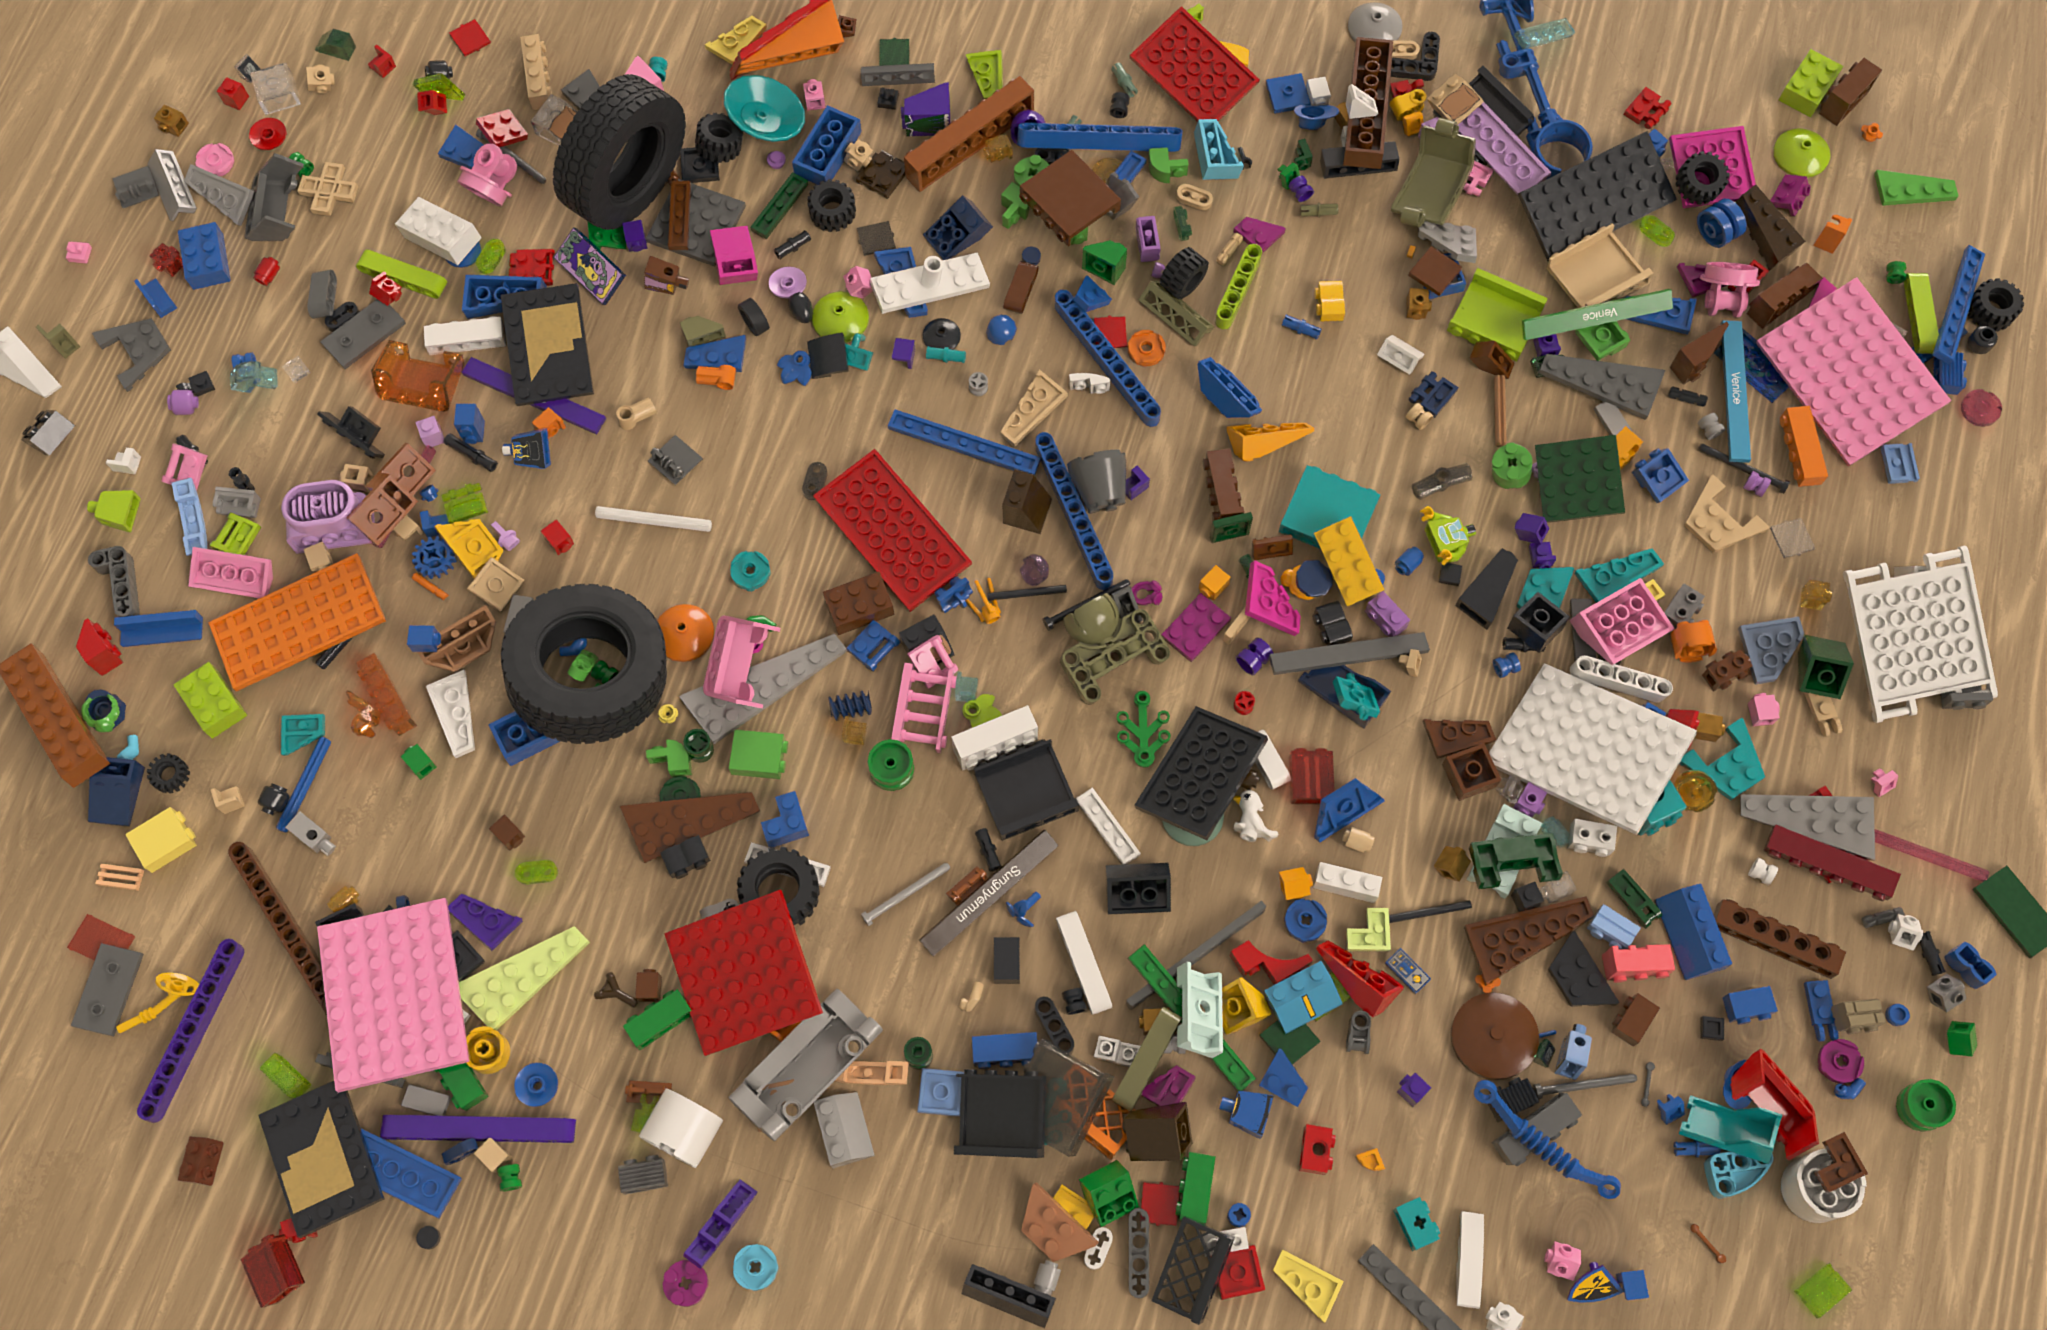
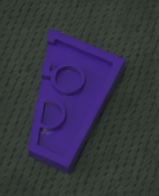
(484, 922)

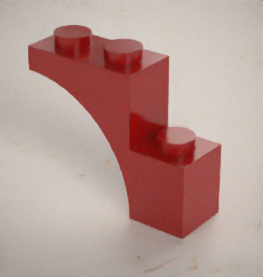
(1249, 960)

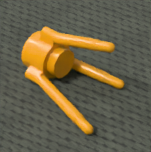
(990, 613)

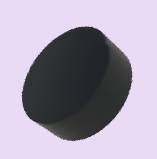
(428, 1237)

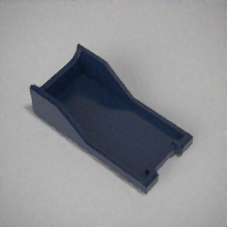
(1321, 683)

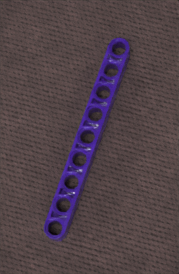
(193, 1040)
(481, 1128)

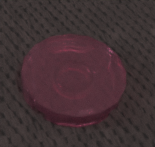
(1981, 408)

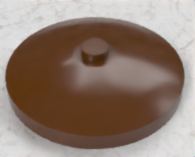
(1494, 1036)

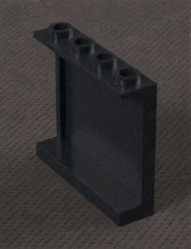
(1501, 102)
(1025, 789)
(1002, 1114)

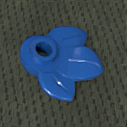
(793, 370)

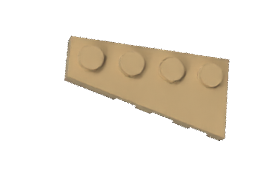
(1038, 402)

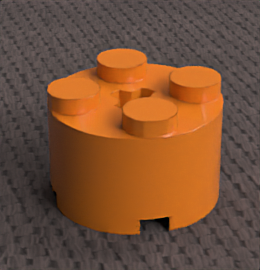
(1693, 641)

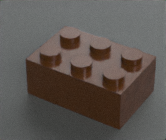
(1849, 91)
(858, 603)

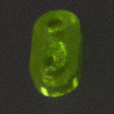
(1656, 230)
(490, 257)
(537, 872)

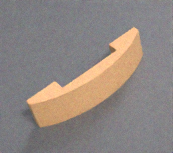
(875, 1073)

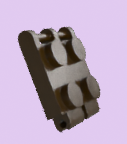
(883, 172)

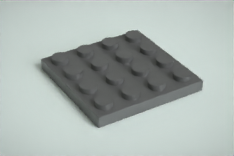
(707, 212)

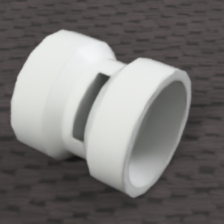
(1763, 871)

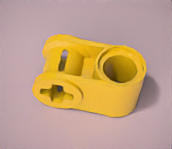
(1408, 103)

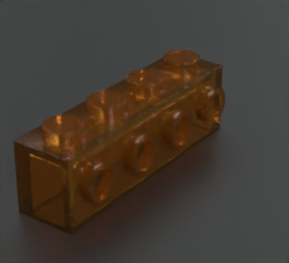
(386, 694)

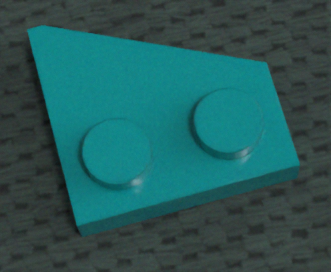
(300, 731)

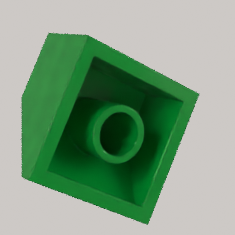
(1105, 260)

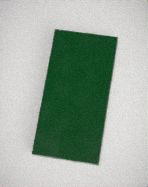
(2015, 910)

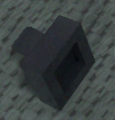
(888, 98)

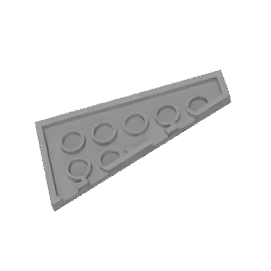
(1828, 819)

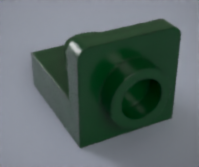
(1303, 155)

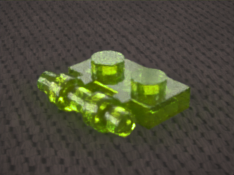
(466, 507)

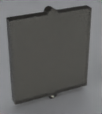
(876, 238)

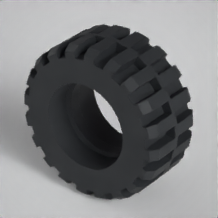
(781, 862)

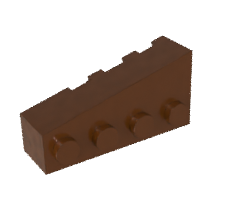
(1783, 295)
(1223, 485)

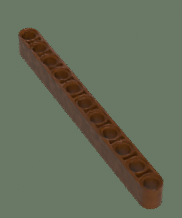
(273, 915)

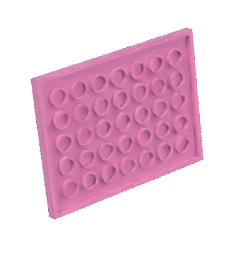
(1853, 371)
(392, 995)

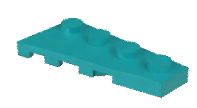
(1608, 578)

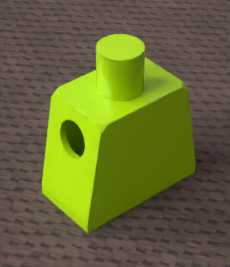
(116, 509)

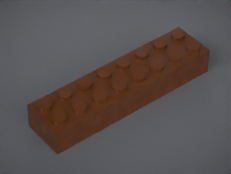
(1371, 75)

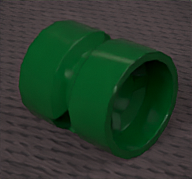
(698, 745)
(918, 1053)

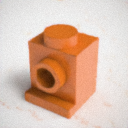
(549, 420)

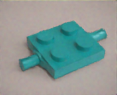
(1356, 696)

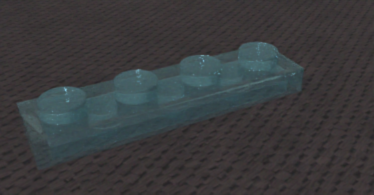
(1544, 33)

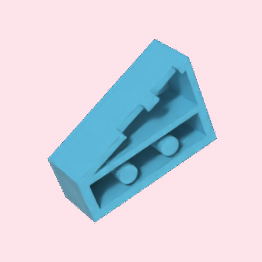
(1214, 152)

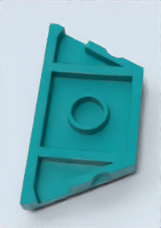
(1547, 581)

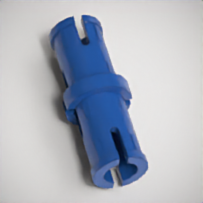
(1301, 326)

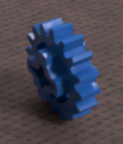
(433, 565)

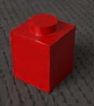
(232, 93)
(557, 537)

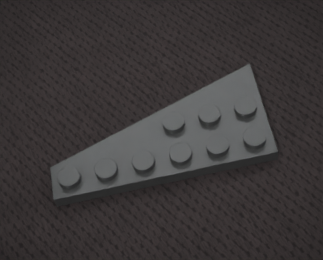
(1621, 385)

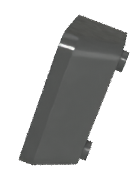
(270, 200)

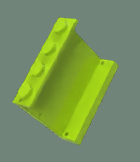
(1495, 312)

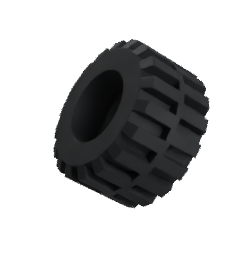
(718, 138)
(1710, 166)
(831, 218)
(1184, 273)
(2002, 294)

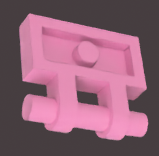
(1479, 176)

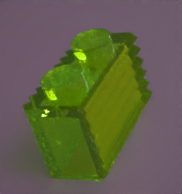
(285, 1076)

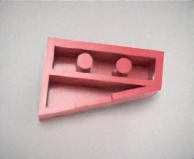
(1638, 962)

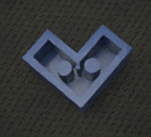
(789, 825)

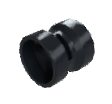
(1119, 105)
(1074, 1001)

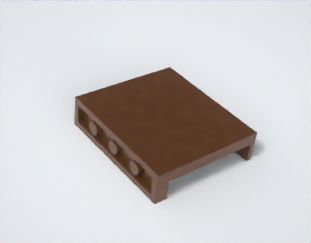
(1068, 196)

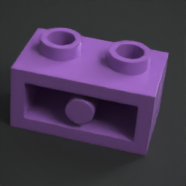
(1387, 615)

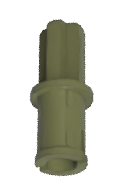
(1319, 209)

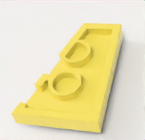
(742, 35)
(1310, 1284)

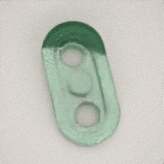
(1180, 218)

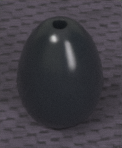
(800, 307)

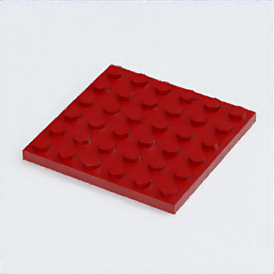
(743, 973)

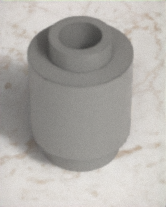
(1047, 1277)

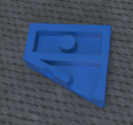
(1091, 296)

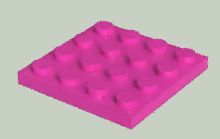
(1730, 146)

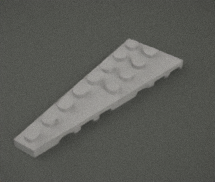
(770, 683)

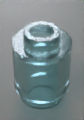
(1559, 832)

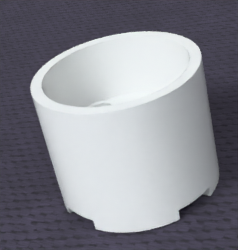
(681, 1128)
(1807, 1197)

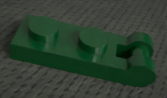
(1634, 898)

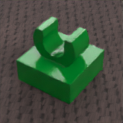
(1288, 174)

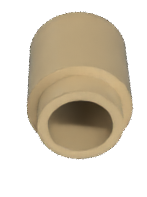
(1358, 839)

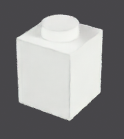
(1318, 91)

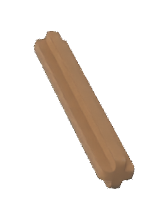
(1500, 410)

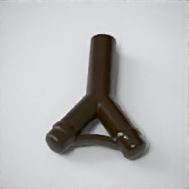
(615, 991)

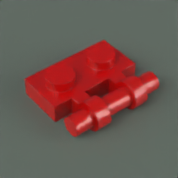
(1643, 104)

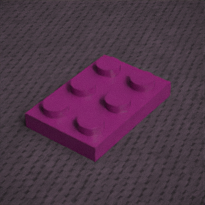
(1196, 627)

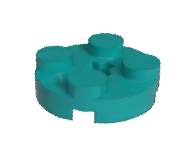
(750, 559)

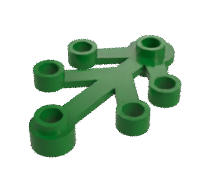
(1142, 732)

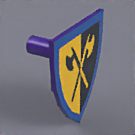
(1595, 1285)

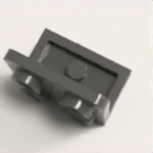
(1966, 699)

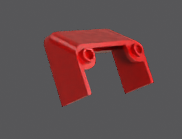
(1774, 1091)

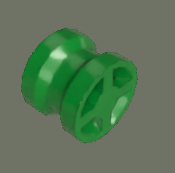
(1896, 272)

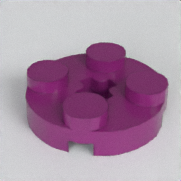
(1850, 1054)
(678, 1294)

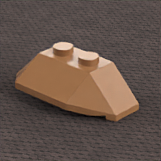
(463, 641)

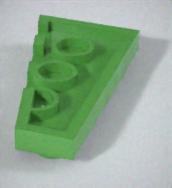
(1908, 189)

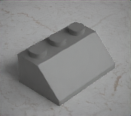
(843, 1129)

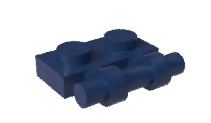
(1439, 395)

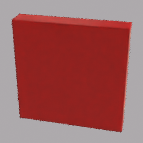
(1241, 1274)

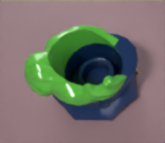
(103, 710)

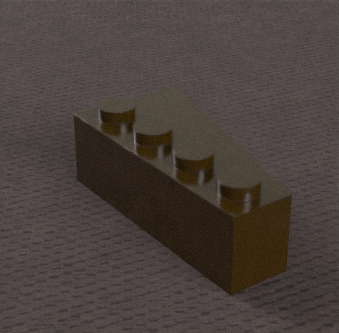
(1768, 227)

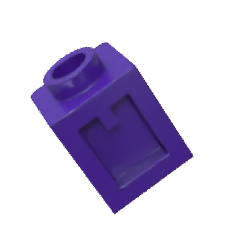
(1541, 555)

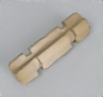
(1229, 249)

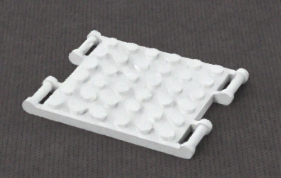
(1920, 633)

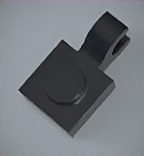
(199, 384)

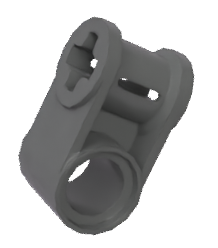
(1359, 1037)

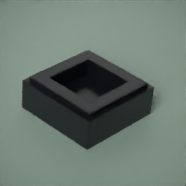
(1450, 574)
(1712, 1028)

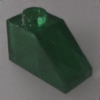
(336, 44)

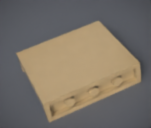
(1598, 269)

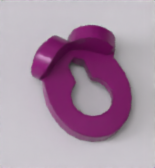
(1154, 598)

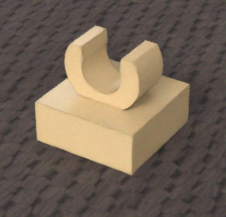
(1411, 662)

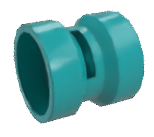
(659, 66)

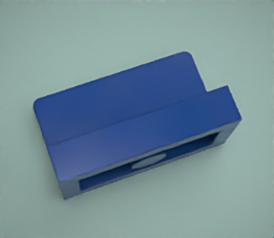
(157, 297)

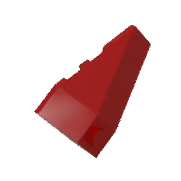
(1366, 987)

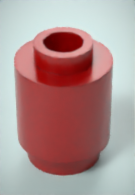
(266, 271)

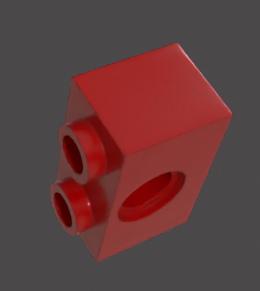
(1308, 1160)

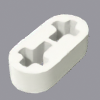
(1103, 1250)

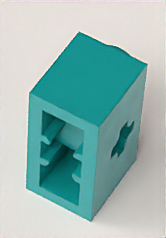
(1408, 1214)

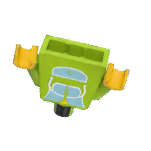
(1446, 535)

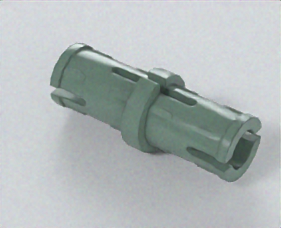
(1124, 80)

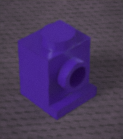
(1547, 345)

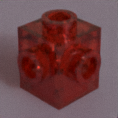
(166, 259)

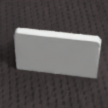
(1400, 354)

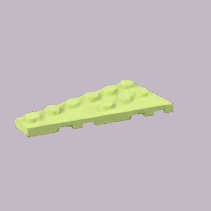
(508, 985)

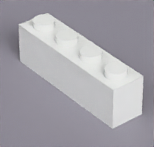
(465, 335)

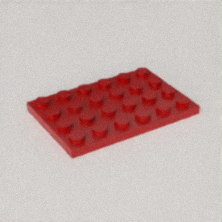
(1194, 67)

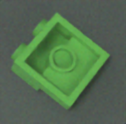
(1603, 339)

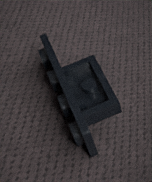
(356, 428)

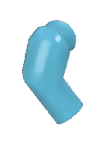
(131, 750)

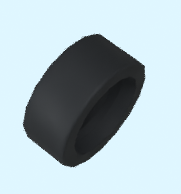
(753, 316)

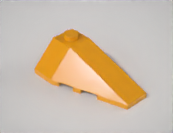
(1256, 442)

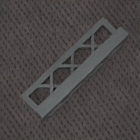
(897, 74)

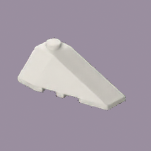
(23, 367)

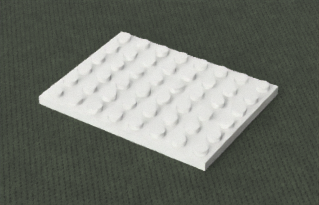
(1591, 748)

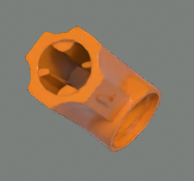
(721, 377)

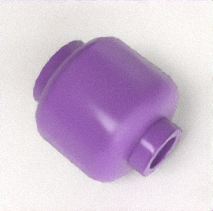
(182, 402)

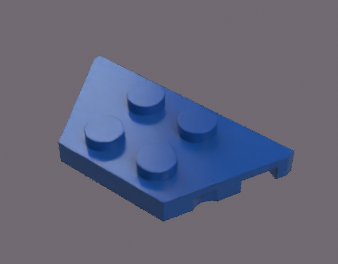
(1344, 807)

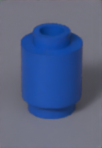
(1409, 561)

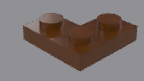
(1845, 1165)

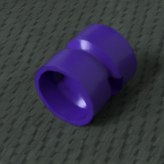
(1253, 657)

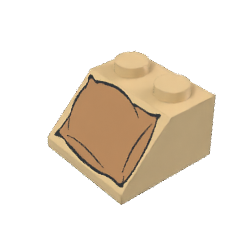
(1455, 99)

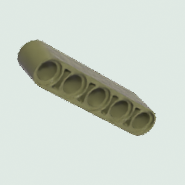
(1147, 1059)

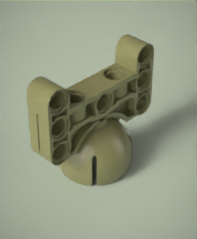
(1098, 625)

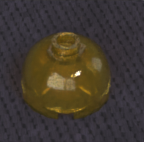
(1696, 790)

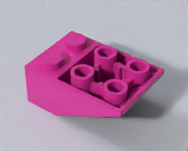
(734, 255)

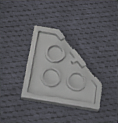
(1455, 239)

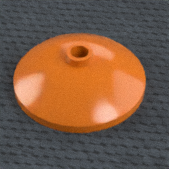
(694, 639)

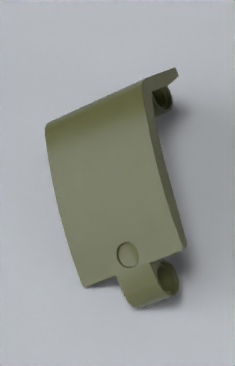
(1437, 175)

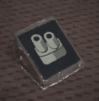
(245, 67)

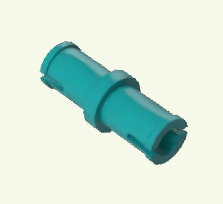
(945, 354)

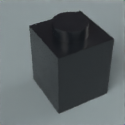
(1527, 897)

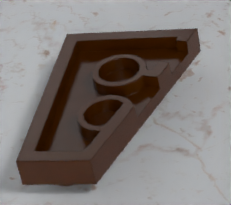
(1455, 736)

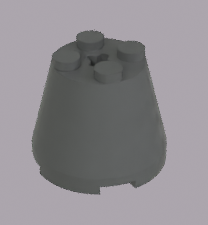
(1100, 479)

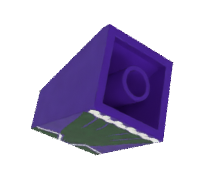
(927, 111)

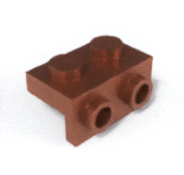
(200, 1160)

